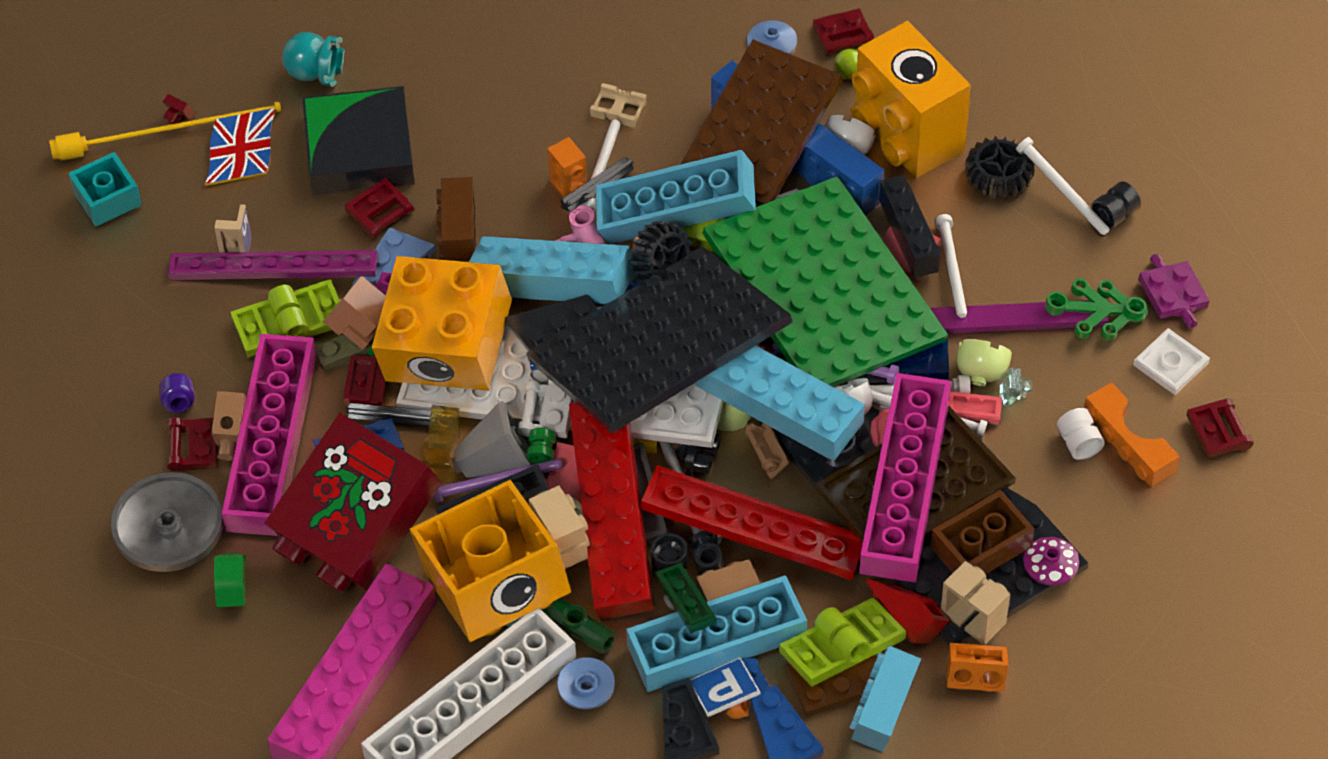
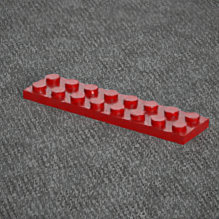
(752, 522)

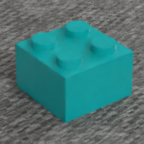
(105, 189)

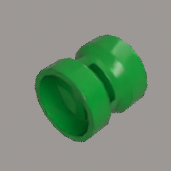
(541, 445)

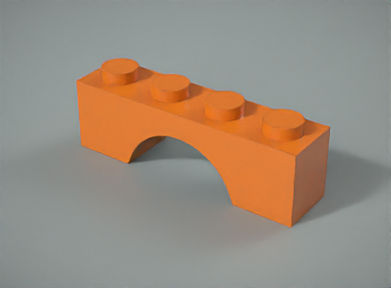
(1150, 458)

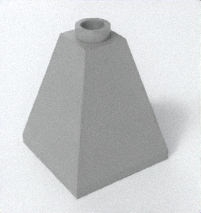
(492, 446)

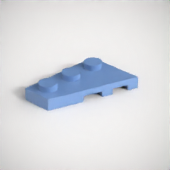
(398, 244)

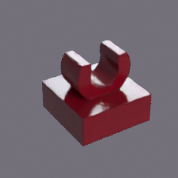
(177, 110)

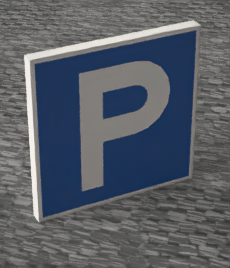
(724, 687)

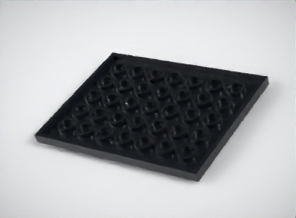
(658, 339)

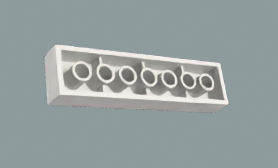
(476, 693)

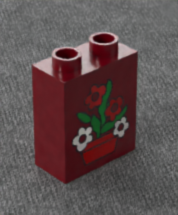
(351, 505)

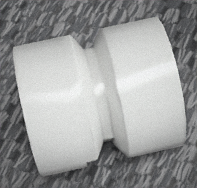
(1080, 434)

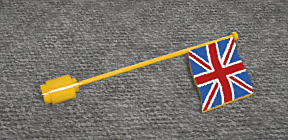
(237, 145)

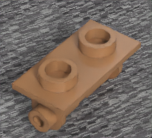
(767, 448)

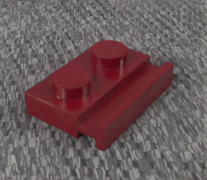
(364, 381)

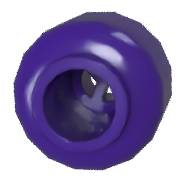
(177, 393)

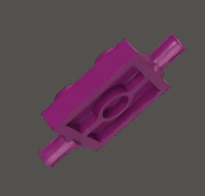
(1173, 290)

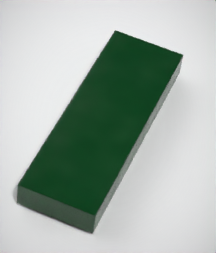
(685, 598)

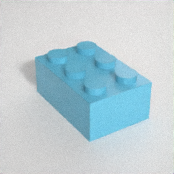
(884, 698)

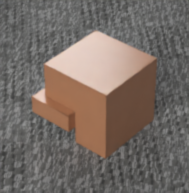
(357, 313)

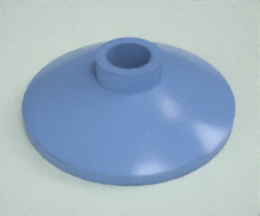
(774, 34)
(583, 673)

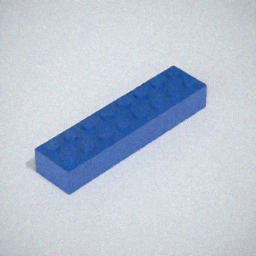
(826, 157)

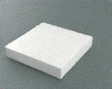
(1171, 361)

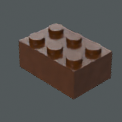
(458, 219)
(983, 535)

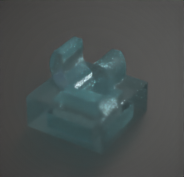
(1014, 387)

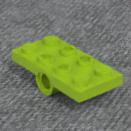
(286, 314)
(841, 640)

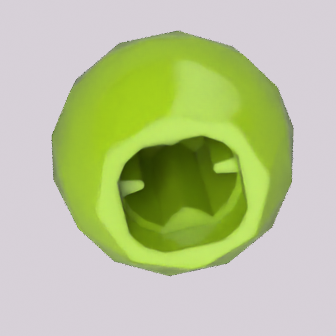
(846, 63)

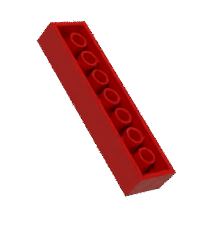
(613, 516)

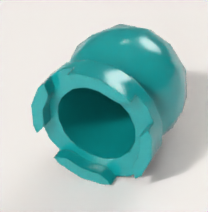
(311, 57)

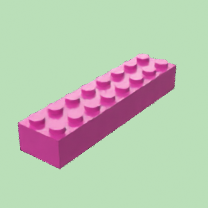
(269, 431)
(905, 478)
(354, 667)

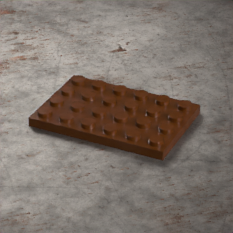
(768, 114)

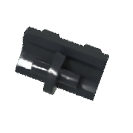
(695, 458)

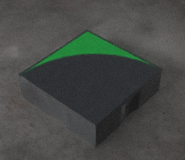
(357, 140)

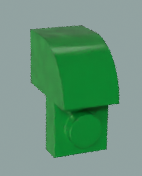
(230, 579)

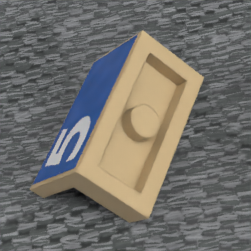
(234, 235)

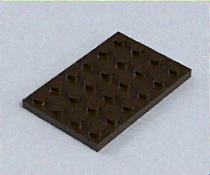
(963, 478)

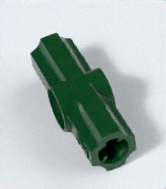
(586, 630)

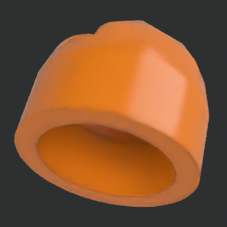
(738, 711)

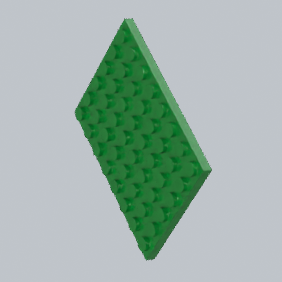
(834, 278)

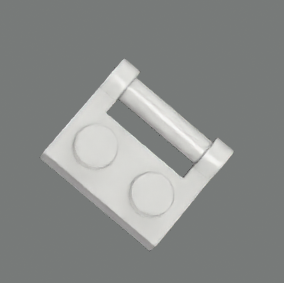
(554, 413)

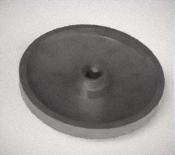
(167, 522)

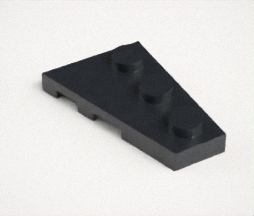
(685, 724)

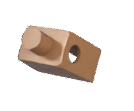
(227, 422)

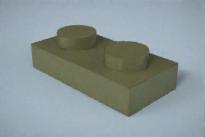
(338, 352)

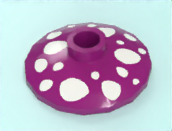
(1047, 569)

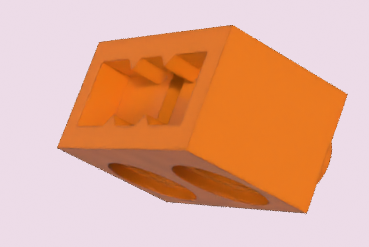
(566, 166)
(977, 667)

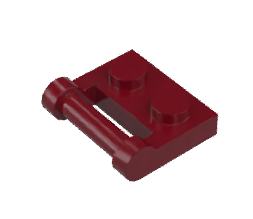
(842, 31)
(374, 202)
(1212, 431)
(201, 444)

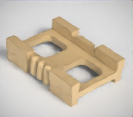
(621, 100)

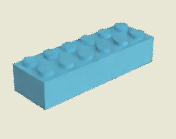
(676, 194)
(558, 268)
(787, 400)
(745, 627)

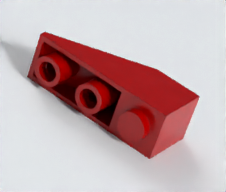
(914, 612)

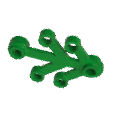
(1099, 307)

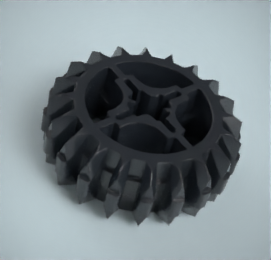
(998, 168)
(657, 249)

